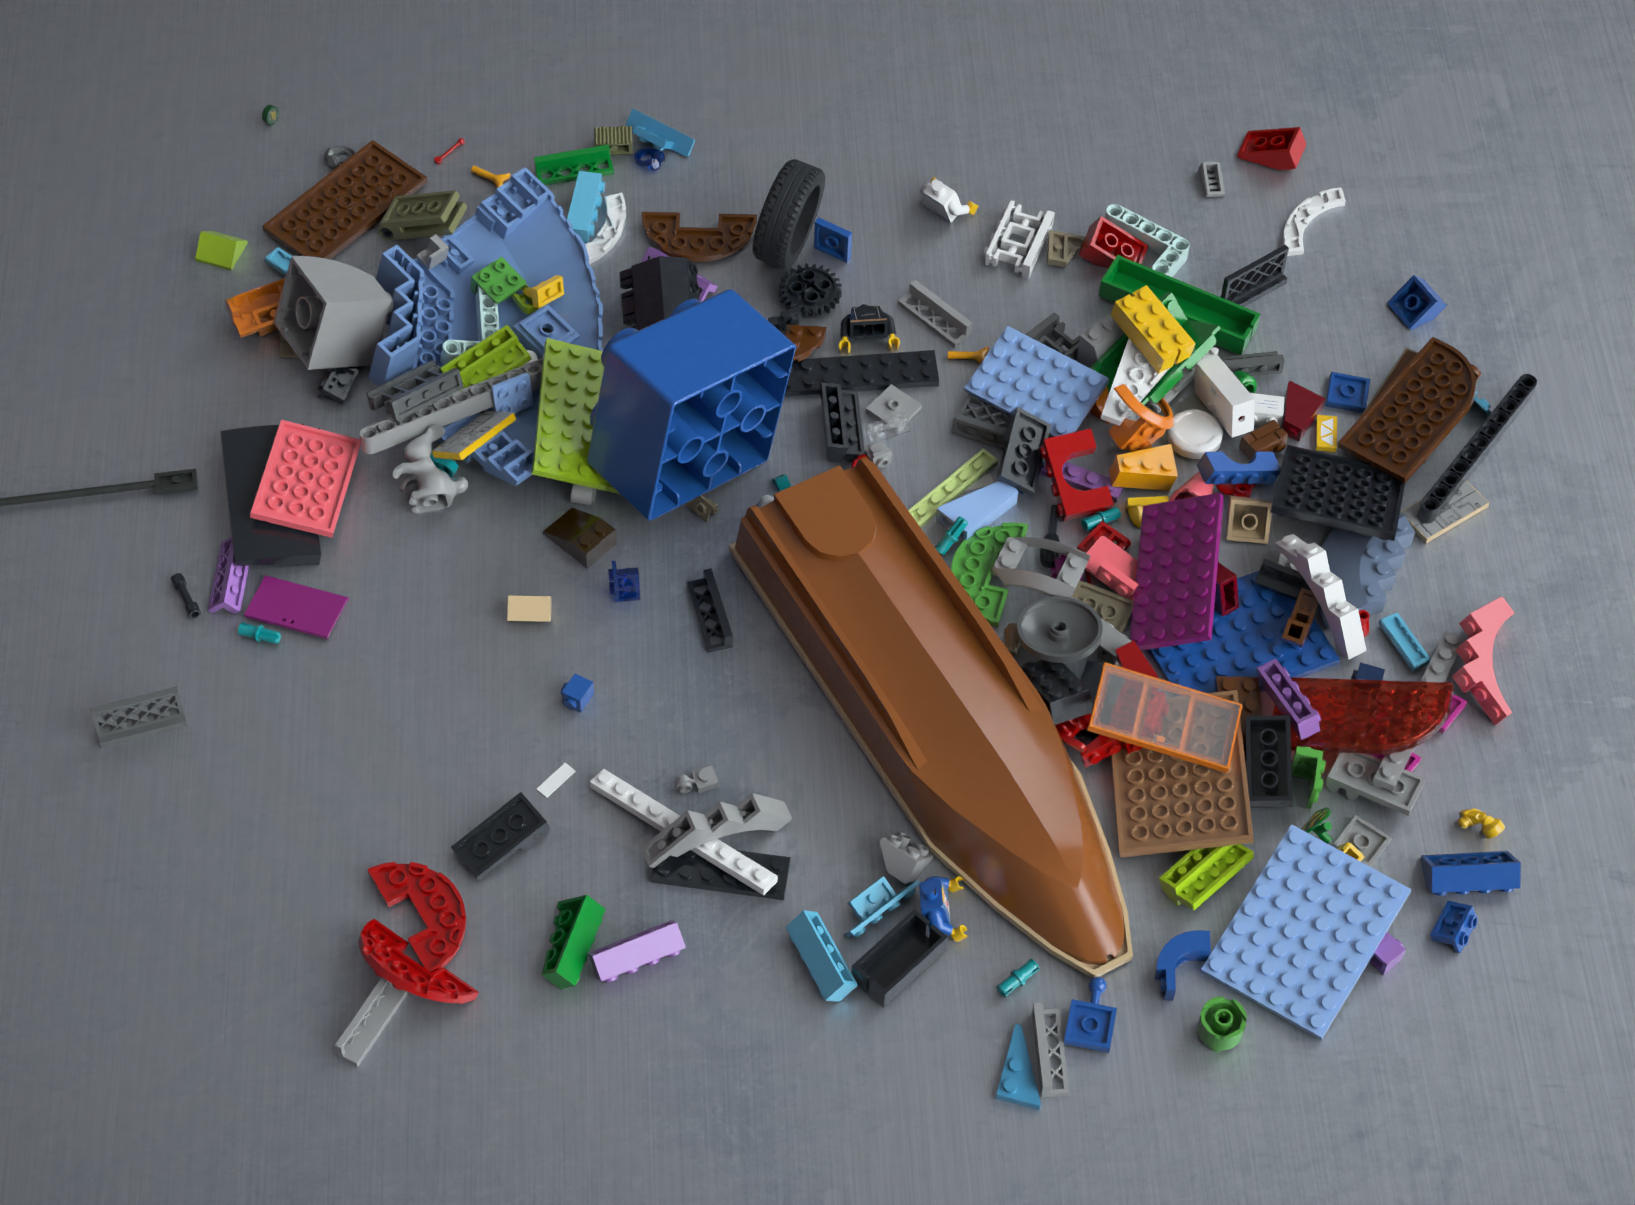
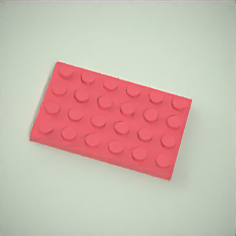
(306, 478)

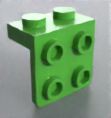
(497, 280)
(1309, 765)

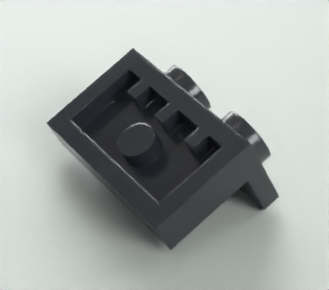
(337, 383)

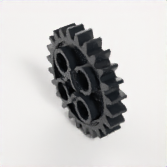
(810, 290)

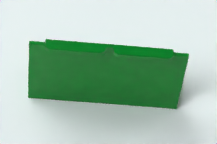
(1199, 332)

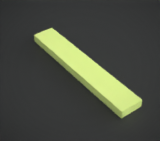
(953, 486)

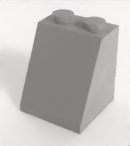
(1097, 341)

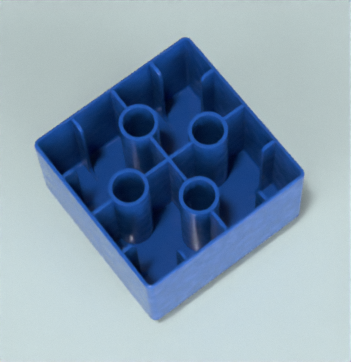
(688, 402)

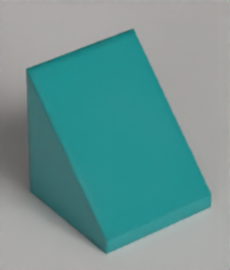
(781, 482)

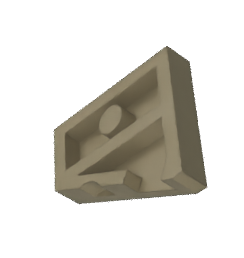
(1062, 247)

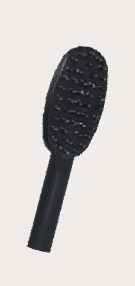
(1047, 556)

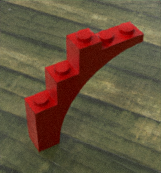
(1131, 658)

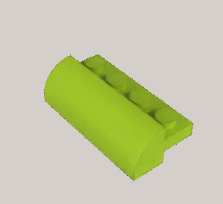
(490, 358)
(1203, 873)

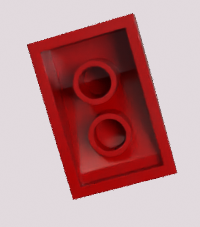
(1274, 147)
(1107, 241)

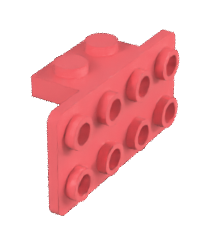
(1113, 567)

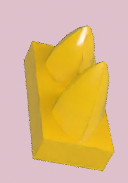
(545, 291)
(1136, 504)

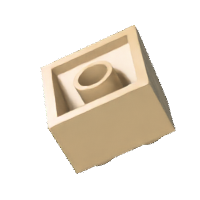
(1248, 519)

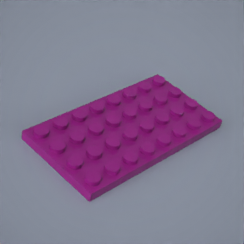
(1177, 572)

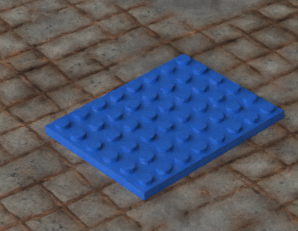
(1244, 642)

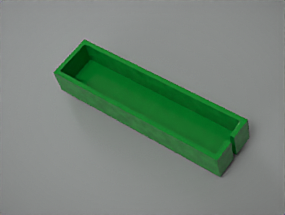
(1236, 322)

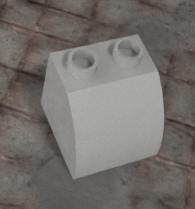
(331, 313)

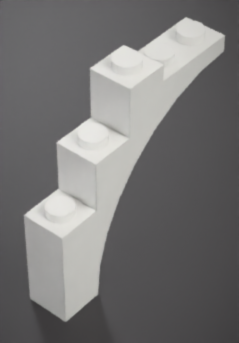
(1329, 591)

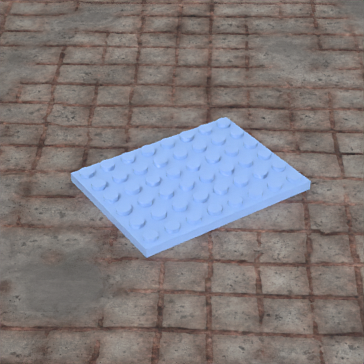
(1306, 931)

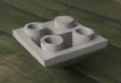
(904, 857)

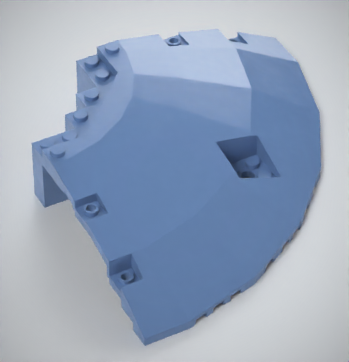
(440, 306)

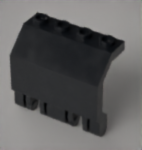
(656, 289)

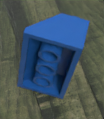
(1471, 872)

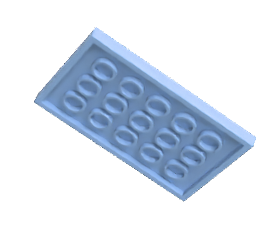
(1036, 380)

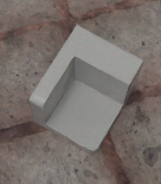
(434, 254)

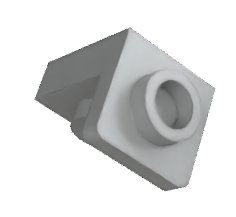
(878, 454)

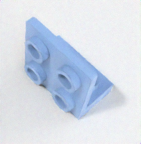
(512, 394)

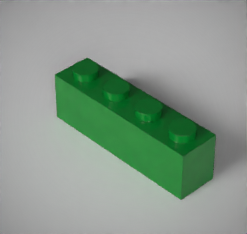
(572, 940)

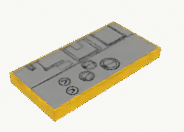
(473, 435)

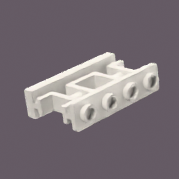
(1033, 244)

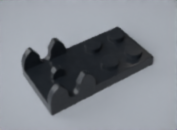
(1021, 453)
(501, 836)

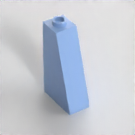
(978, 508)

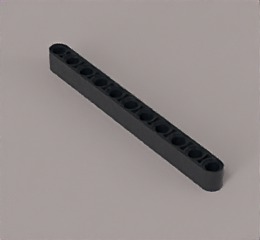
(1476, 448)

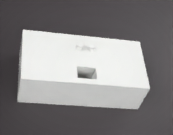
(1224, 395)

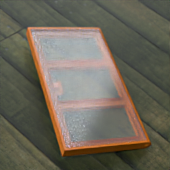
(1165, 717)

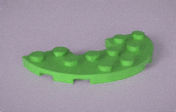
(974, 567)

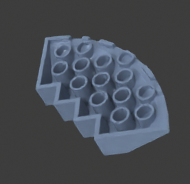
(1366, 565)

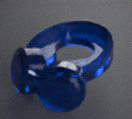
(654, 163)

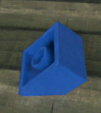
(1416, 303)

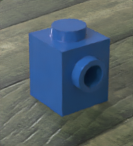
(577, 693)

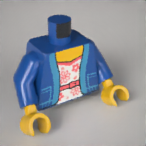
(935, 904)

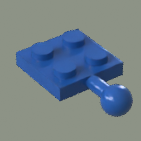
(1091, 1023)

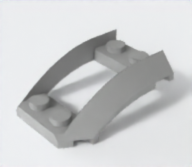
(1068, 576)

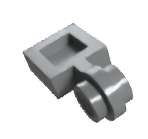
(703, 779)

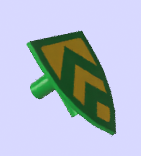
(1314, 822)

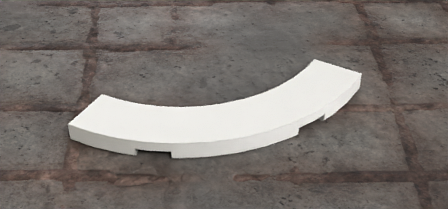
(1305, 213)
(611, 230)

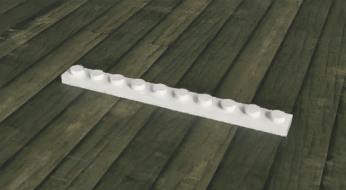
(661, 817)

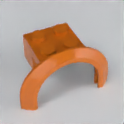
(1142, 433)

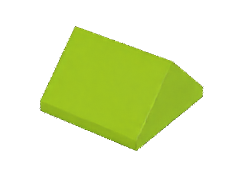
(219, 249)

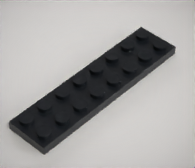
(864, 372)

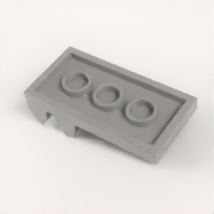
(1356, 775)

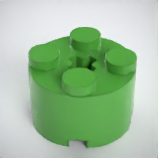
(1221, 1023)

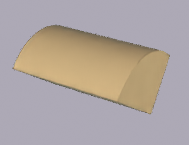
(529, 608)

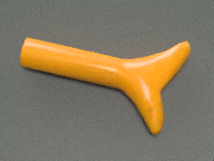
(496, 179)
(977, 355)

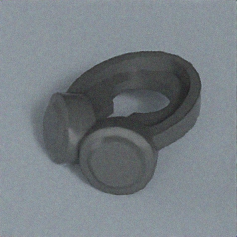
(334, 161)

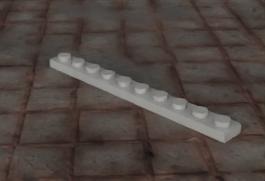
(1437, 671)

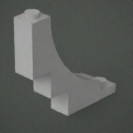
(723, 819)

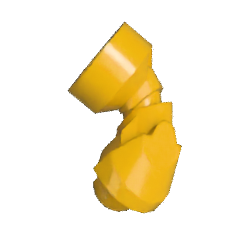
(1490, 826)

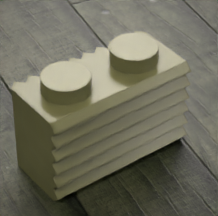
(618, 138)

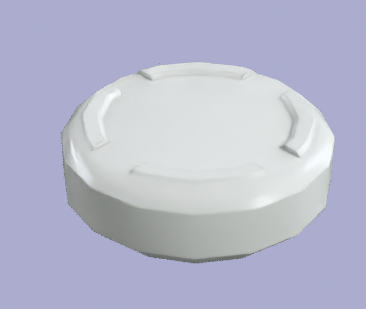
(1195, 433)

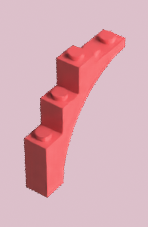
(1476, 653)

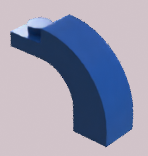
(1180, 949)

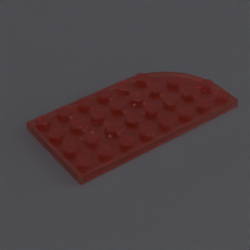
(1373, 714)

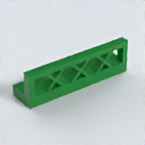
(572, 162)

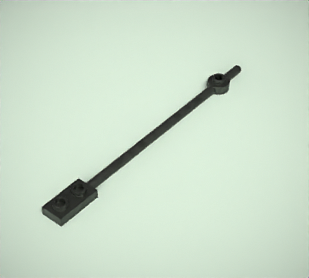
(163, 483)

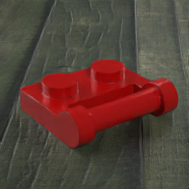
(1104, 530)

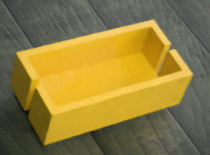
(1152, 329)

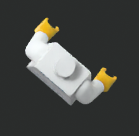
(944, 201)

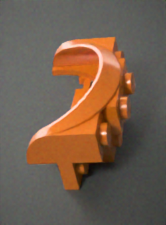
(255, 309)

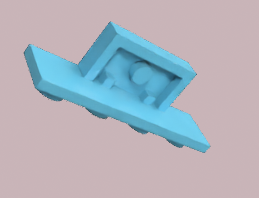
(874, 901)

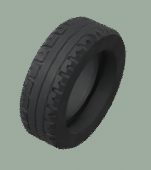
(788, 214)

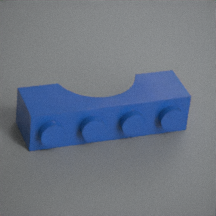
(1219, 469)

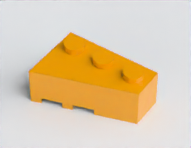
(1145, 469)

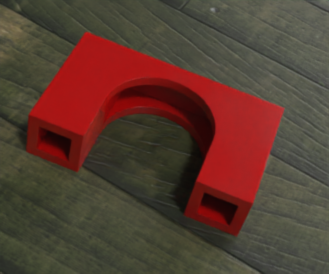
(1073, 502)

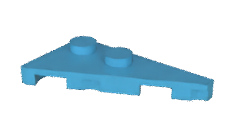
(1017, 1079)

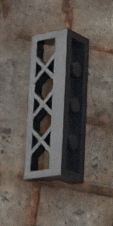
(1281, 580)
(717, 608)

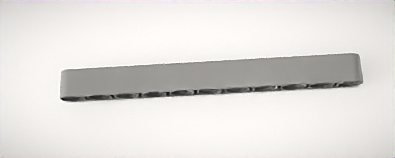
(442, 412)

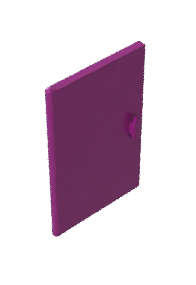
(296, 607)

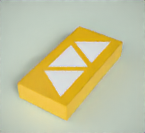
(1326, 433)

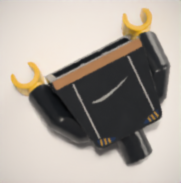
(867, 323)

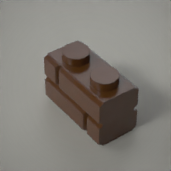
(1264, 439)

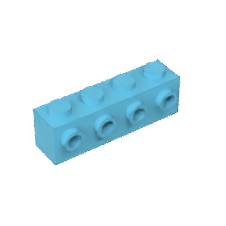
(584, 203)
(821, 956)

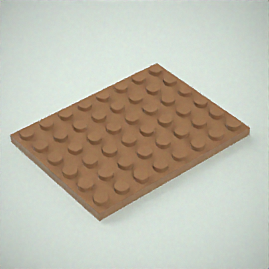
(1180, 804)

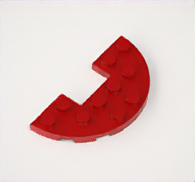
(435, 902)
(385, 955)

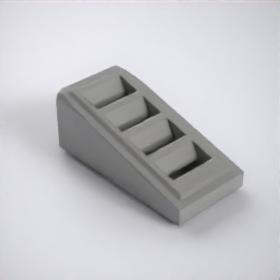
(1213, 166)

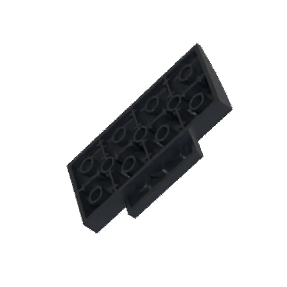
(255, 540)

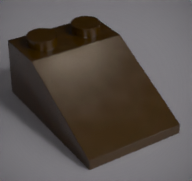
(582, 536)

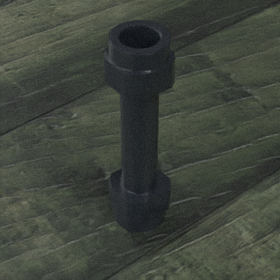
(191, 608)

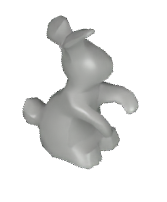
(434, 485)

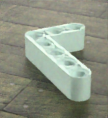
(1169, 245)
(486, 323)

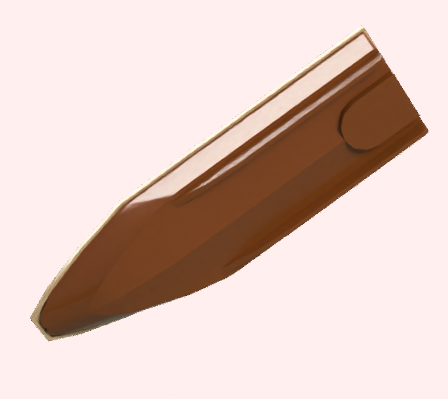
(938, 707)

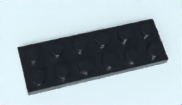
(698, 873)

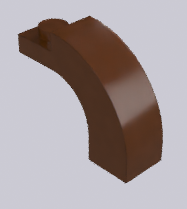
(1301, 618)

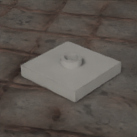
(891, 403)

